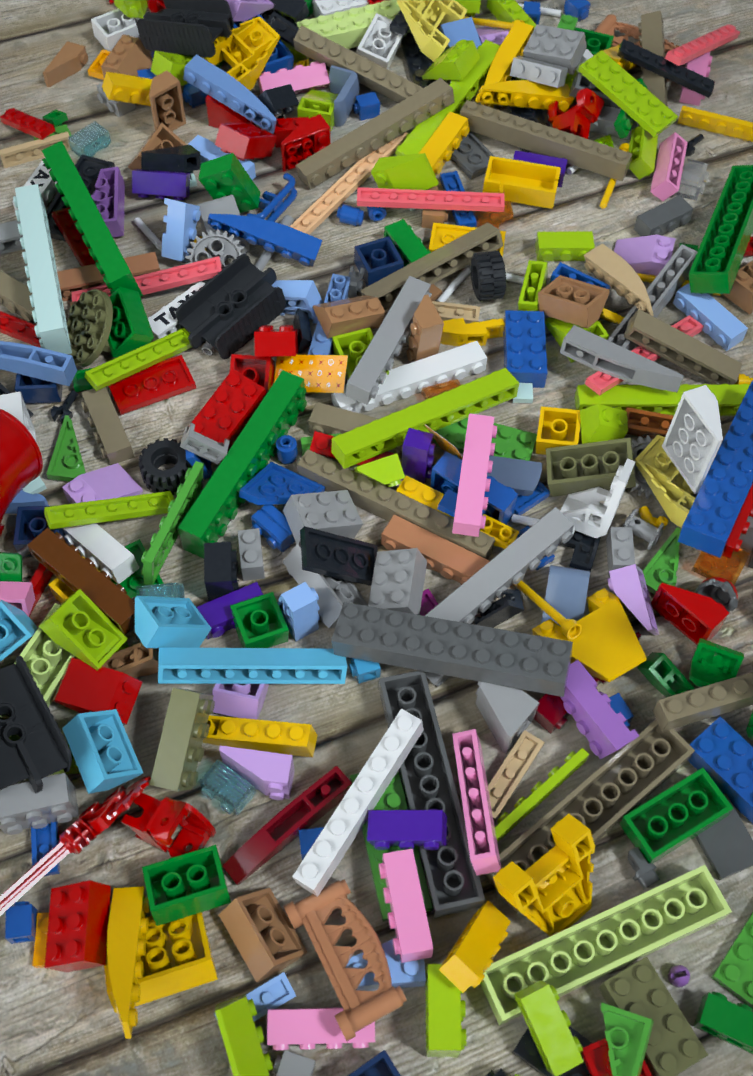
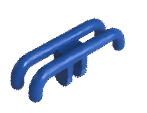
(274, 203)

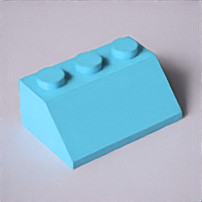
(169, 622)
(14, 628)
(101, 750)

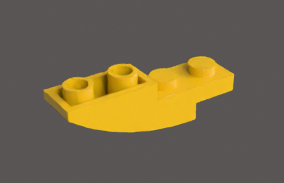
(458, 333)

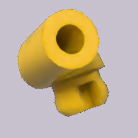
(647, 516)

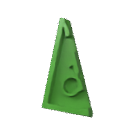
(66, 458)
(664, 564)
(627, 1039)

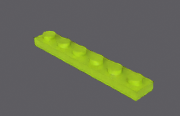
(138, 359)
(107, 510)
(539, 793)

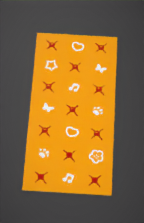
(319, 372)
(444, 444)

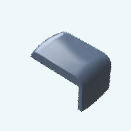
(346, 85)
(516, 473)
(567, 592)

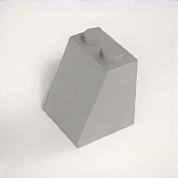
(223, 205)
(505, 711)

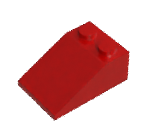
(255, 368)
(689, 612)
(97, 690)

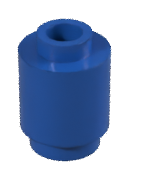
(377, 213)
(350, 215)
(286, 449)

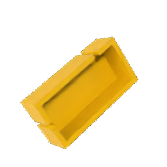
(522, 181)

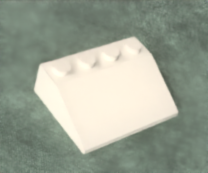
(694, 435)

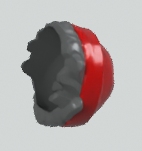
(720, 590)

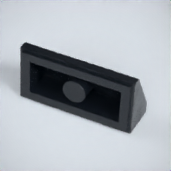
(302, 324)

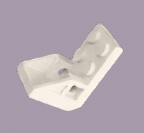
(585, 507)

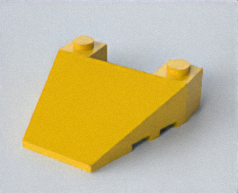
(246, 50)
(606, 640)
(556, 886)

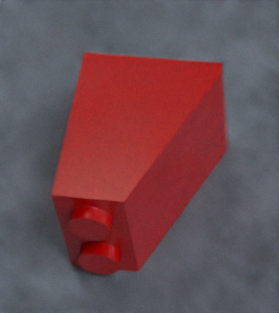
(220, 113)

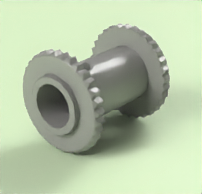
(644, 529)

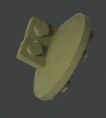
(90, 326)

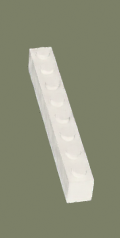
(412, 377)
(357, 802)

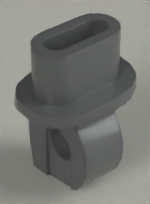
(644, 872)

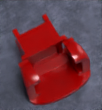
(579, 117)
(163, 818)

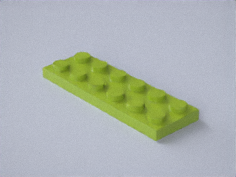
(628, 93)

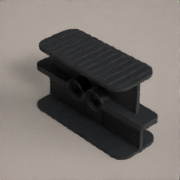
(186, 27)
(231, 307)
(41, 744)

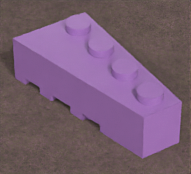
(110, 199)
(593, 713)

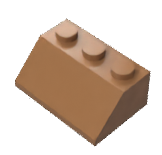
(127, 57)
(167, 101)
(160, 138)
(572, 301)
(349, 315)
(425, 331)
(262, 933)

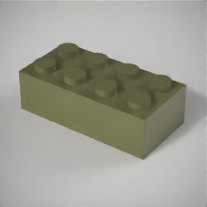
(587, 466)
(182, 740)
(672, 1040)

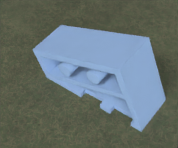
(180, 229)
(300, 295)
(300, 610)
(402, 974)

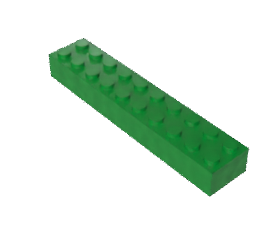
(88, 219)
(725, 236)
(245, 459)

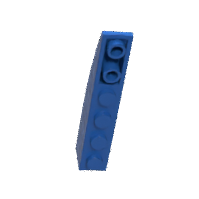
(270, 235)

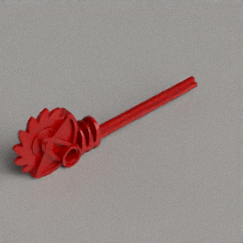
(75, 837)

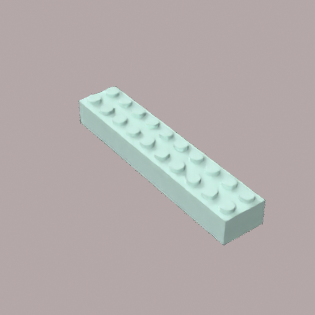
(41, 270)

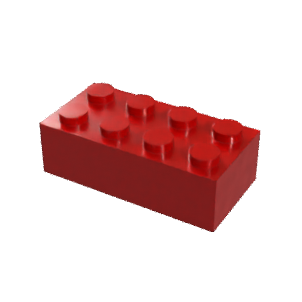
(229, 408)

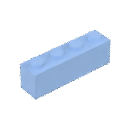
(209, 151)
(717, 320)

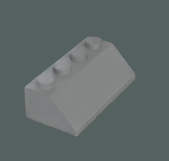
(330, 590)

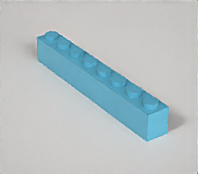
(250, 666)

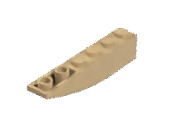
(619, 275)

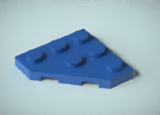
(276, 485)

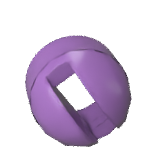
(681, 981)

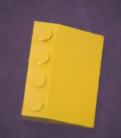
(174, 960)

